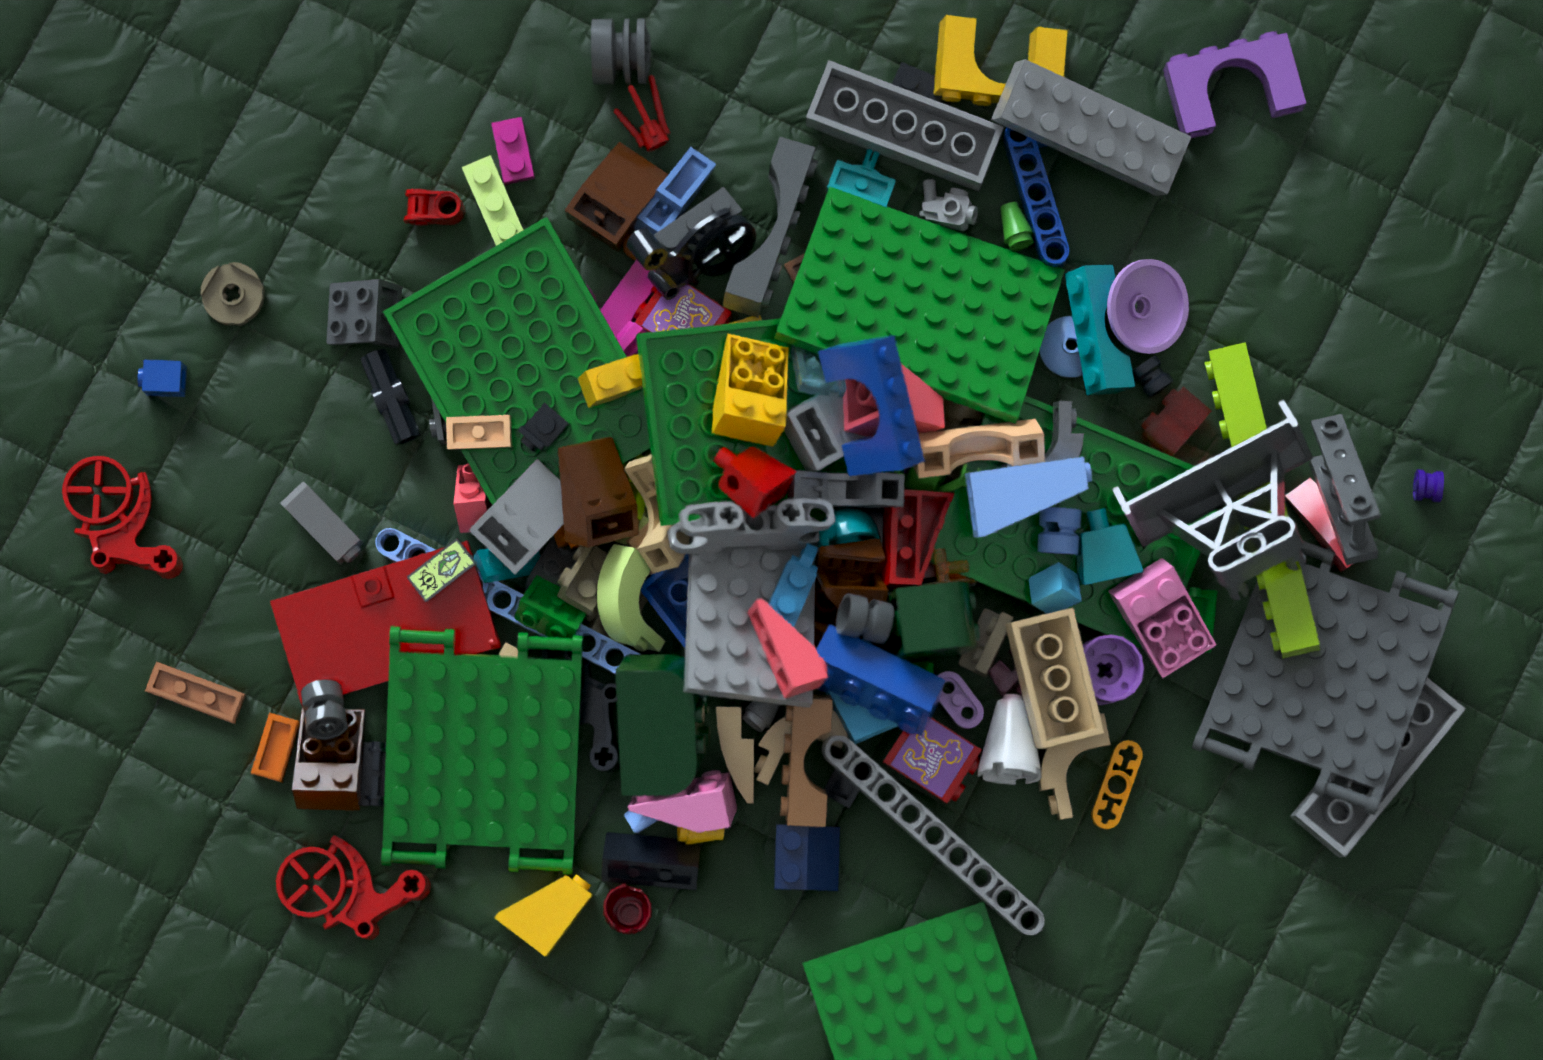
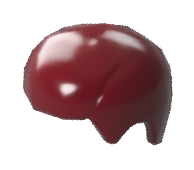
(627, 909)

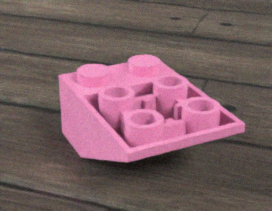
(1162, 617)
(701, 807)

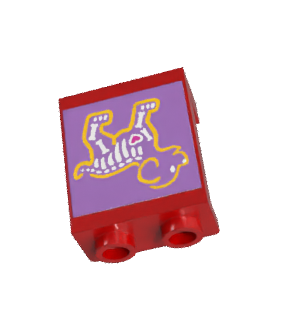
(684, 311)
(934, 760)

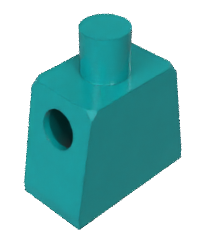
(1105, 551)

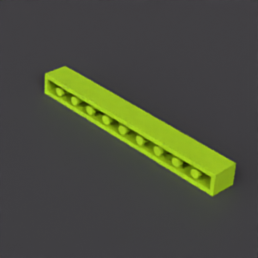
(1244, 418)

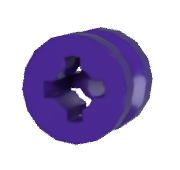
(1428, 485)

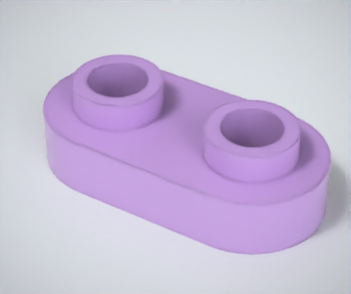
(959, 699)

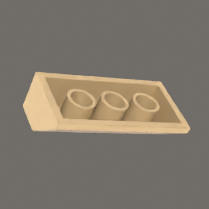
(1054, 678)

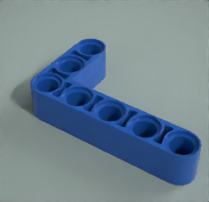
(1036, 209)

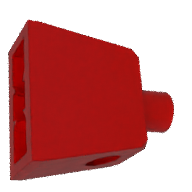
(753, 479)

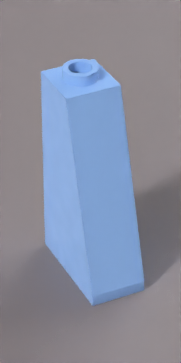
(1017, 492)

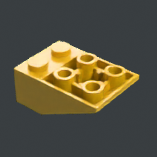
(751, 391)

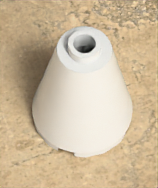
(1009, 745)

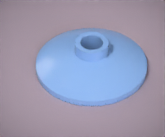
(1054, 350)

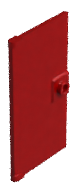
(345, 625)

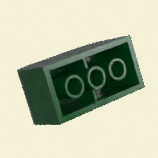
(932, 622)
(658, 726)

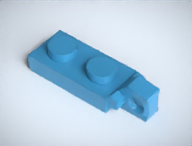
(794, 585)

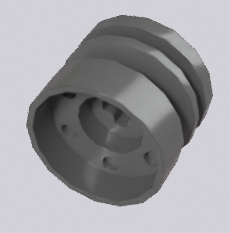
(619, 51)

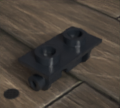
(373, 774)

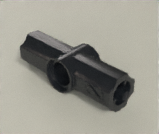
(390, 396)

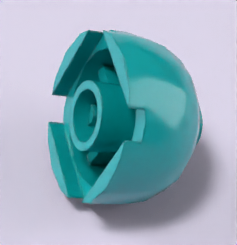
(849, 526)

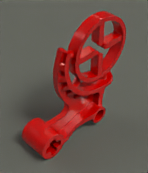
(119, 542)
(365, 904)

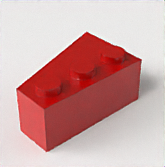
(911, 536)

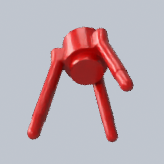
(652, 134)

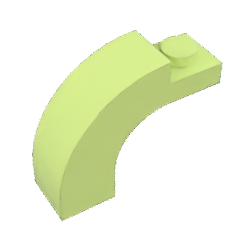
(619, 599)

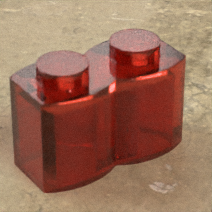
(1175, 422)

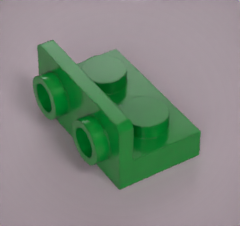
(548, 613)

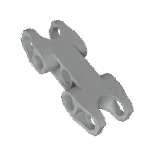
(725, 526)

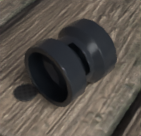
(1152, 377)

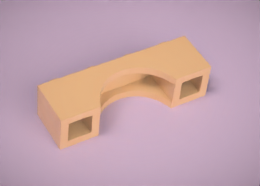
(1002, 442)

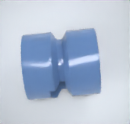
(1057, 542)

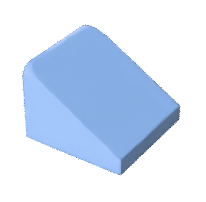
(638, 822)

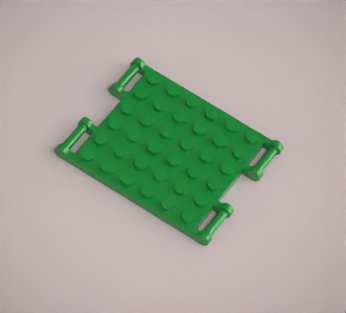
(482, 750)

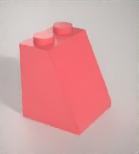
(862, 411)

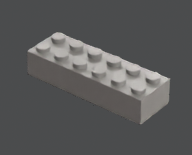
(904, 126)
(1091, 127)
(1342, 824)

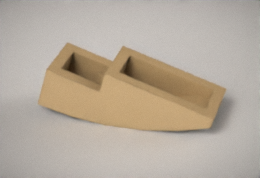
(736, 751)

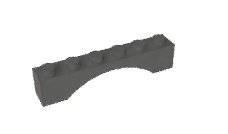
(752, 277)

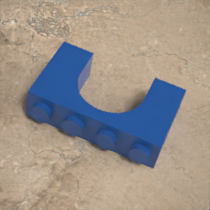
(879, 368)

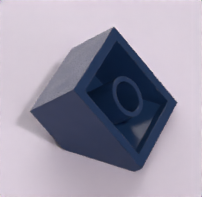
(807, 858)

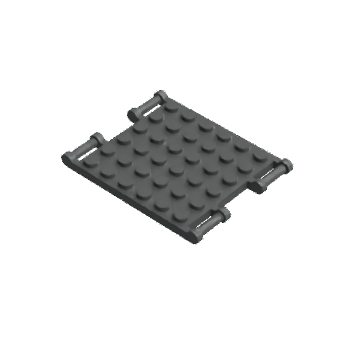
(1338, 704)

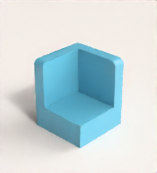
(1055, 588)

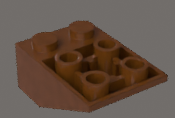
(615, 196)
(596, 494)
(330, 769)

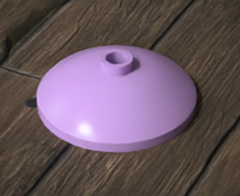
(1160, 306)

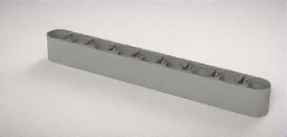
(948, 840)

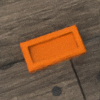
(275, 747)

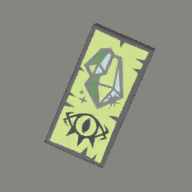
(441, 570)

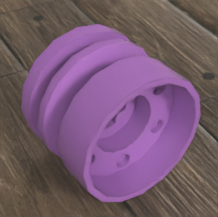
(1122, 665)

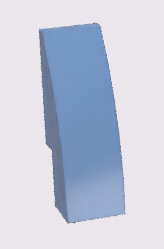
(676, 192)

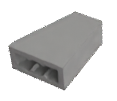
(322, 523)

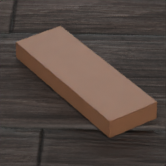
(195, 692)

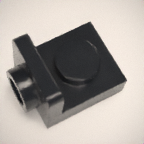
(543, 429)
(843, 790)

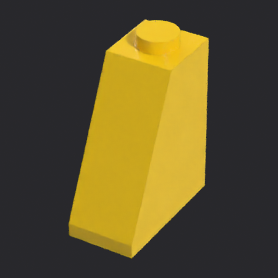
(547, 913)

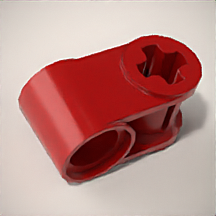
(426, 207)

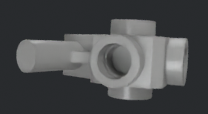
(950, 211)

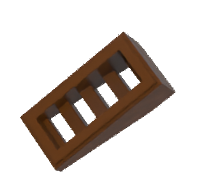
(852, 557)

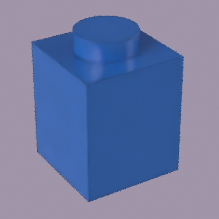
(163, 378)

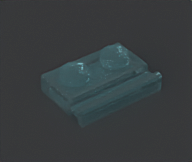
(810, 374)

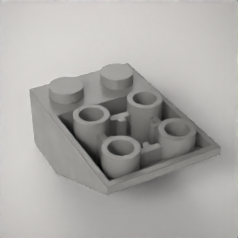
(818, 431)
(522, 517)

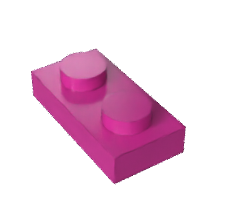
(513, 150)

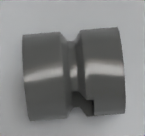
(860, 617)
(324, 709)

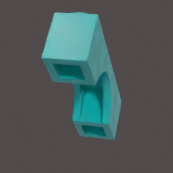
(1102, 364)

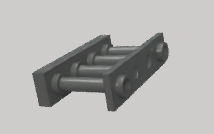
(1344, 489)

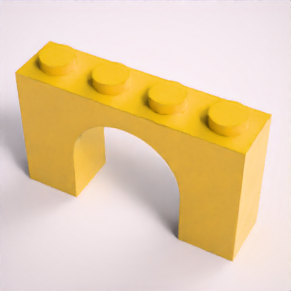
(957, 71)

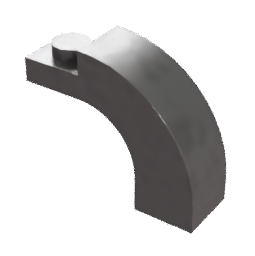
(1064, 443)
(856, 491)

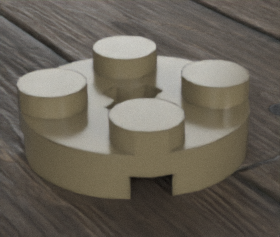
(238, 311)

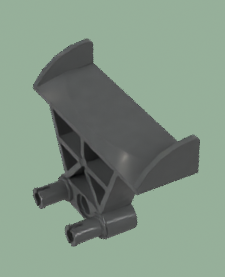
(1218, 483)

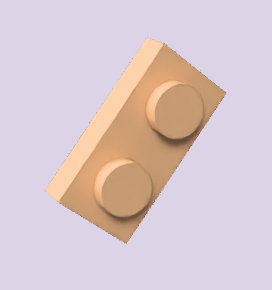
(479, 432)

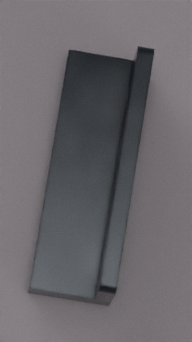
(650, 861)

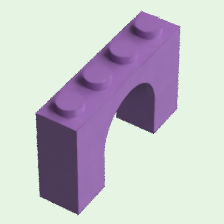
(1267, 58)

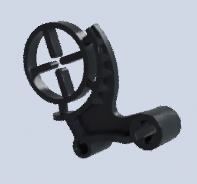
(675, 269)
(597, 710)

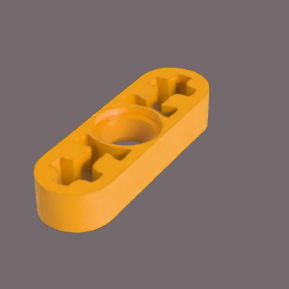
(1129, 780)

